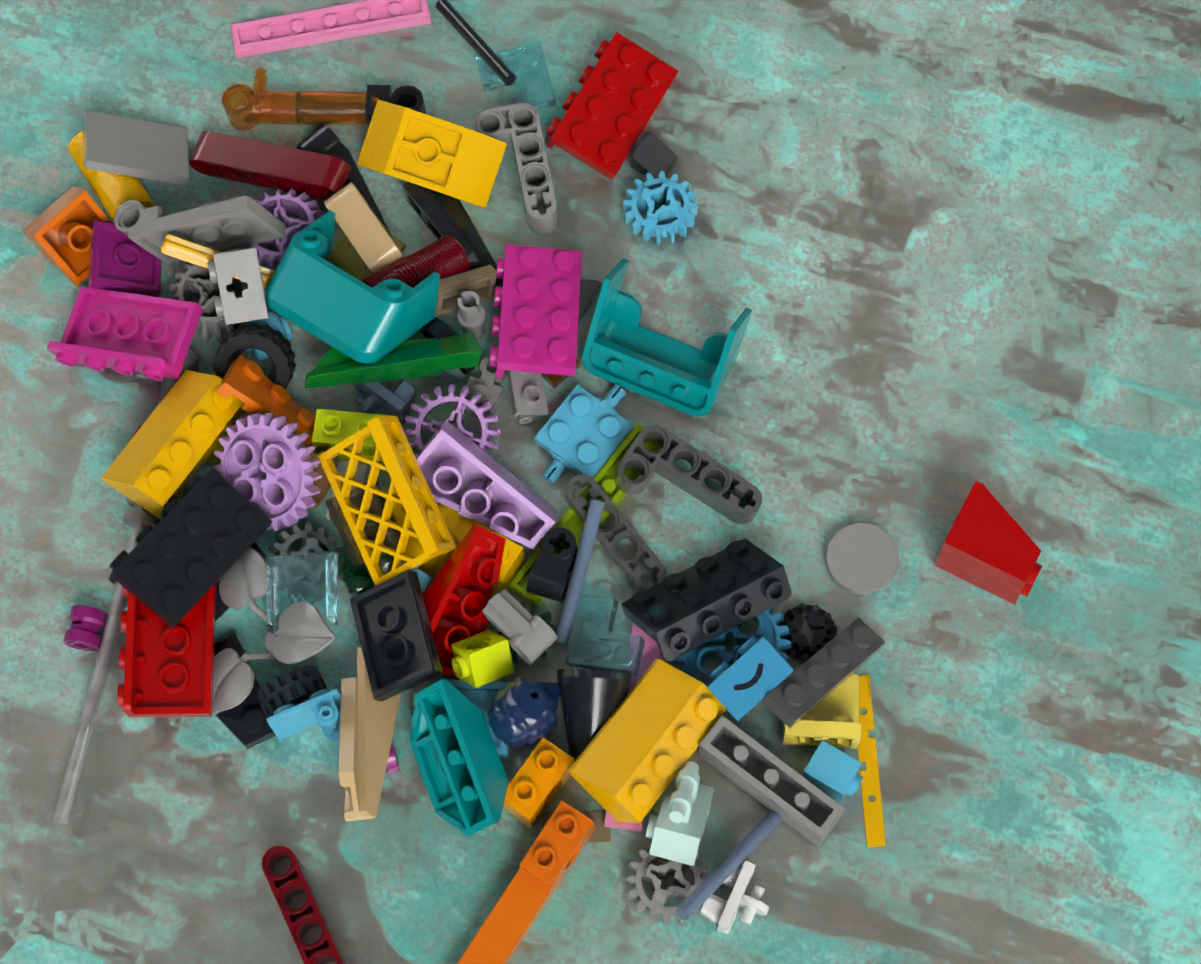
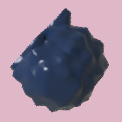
(524, 711)

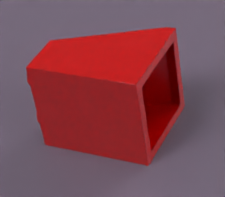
(990, 548)

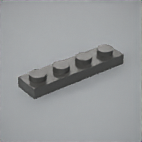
(823, 672)

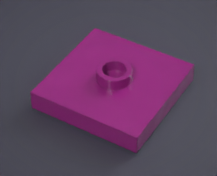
(121, 263)

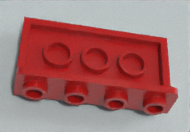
(611, 105)
(167, 668)

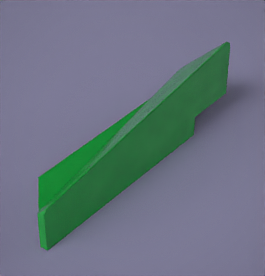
(406, 361)

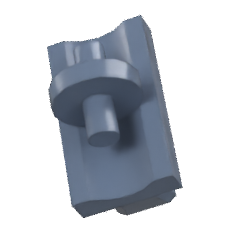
(394, 402)

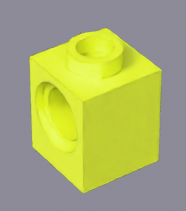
(482, 658)

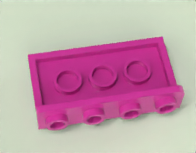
(537, 311)
(128, 333)

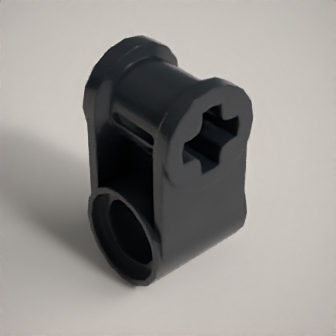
(552, 570)

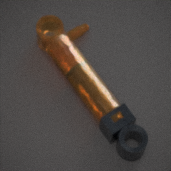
(310, 106)

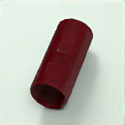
(443, 257)

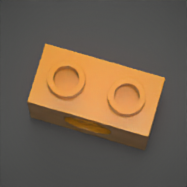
(537, 782)

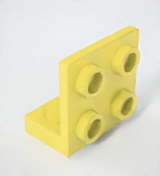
(832, 720)

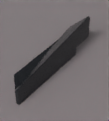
(448, 217)

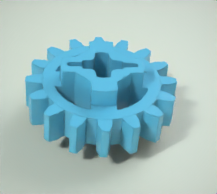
(668, 218)

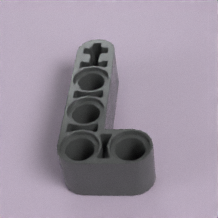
(690, 481)

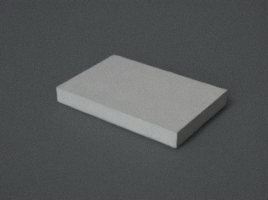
(136, 148)

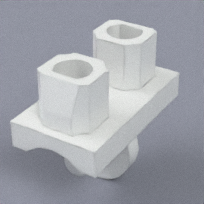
(724, 912)

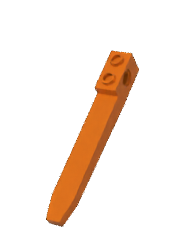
(531, 887)

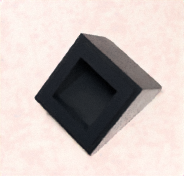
(652, 156)

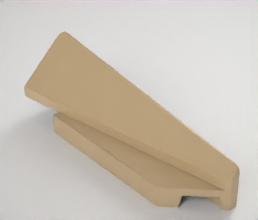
(364, 743)

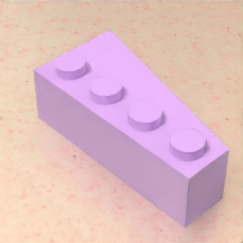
(482, 489)

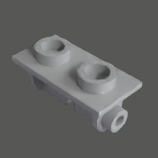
(528, 395)

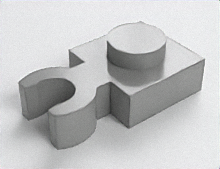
(486, 387)

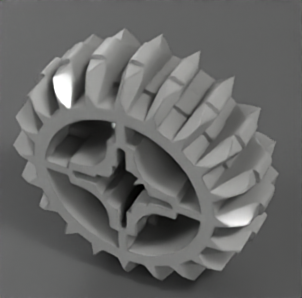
(197, 282)

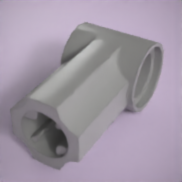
(526, 633)

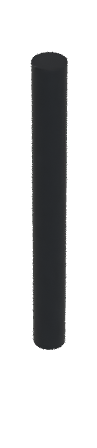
(476, 42)

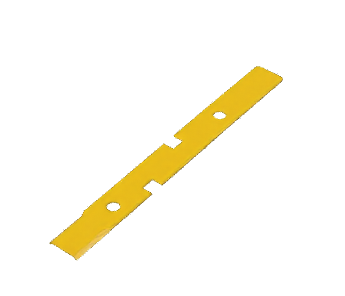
(870, 783)

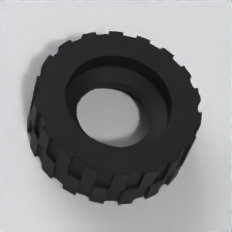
(260, 338)

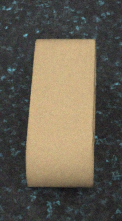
(363, 228)

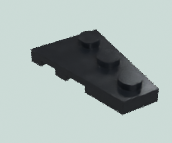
(247, 719)

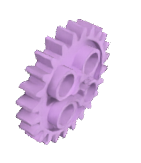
(267, 469)

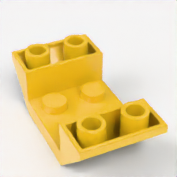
(432, 153)

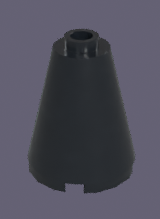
(588, 703)

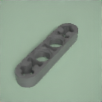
(620, 530)

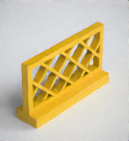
(405, 480)

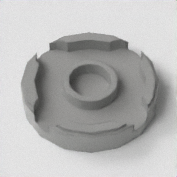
(861, 558)

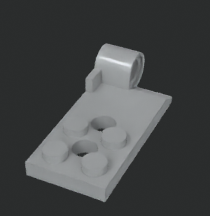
(214, 225)

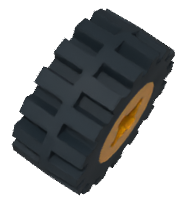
(290, 688)

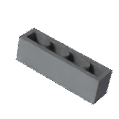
(770, 781)

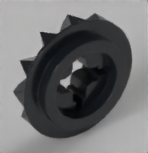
(817, 619)

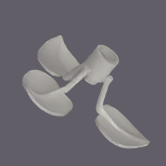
(299, 635)

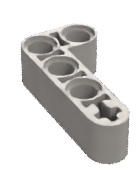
(529, 168)

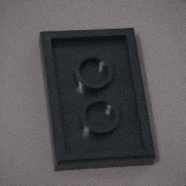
(395, 635)

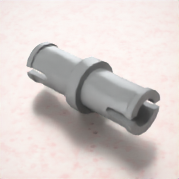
(471, 314)

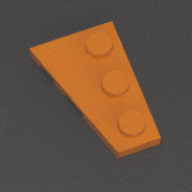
(260, 394)

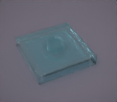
(302, 579)

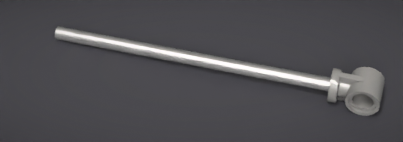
(138, 520)

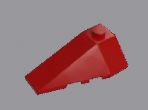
(462, 592)

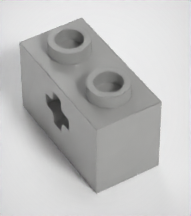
(252, 302)

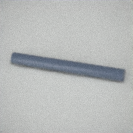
(579, 570)
(728, 865)

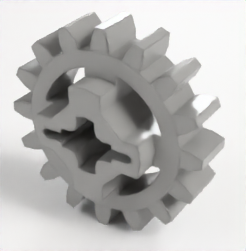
(652, 875)

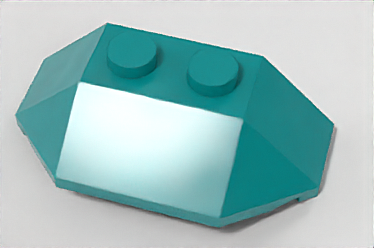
(457, 758)

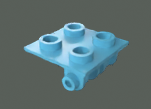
(320, 709)

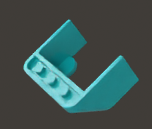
(339, 307)
(652, 362)

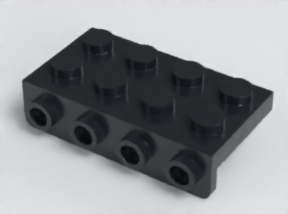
(189, 547)
(708, 598)

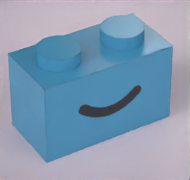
(750, 677)

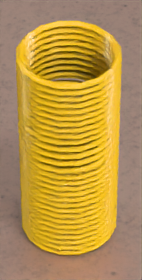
(109, 187)

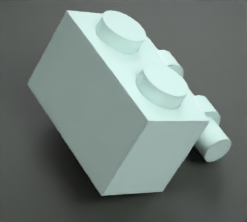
(681, 817)

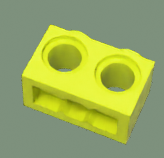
(335, 426)

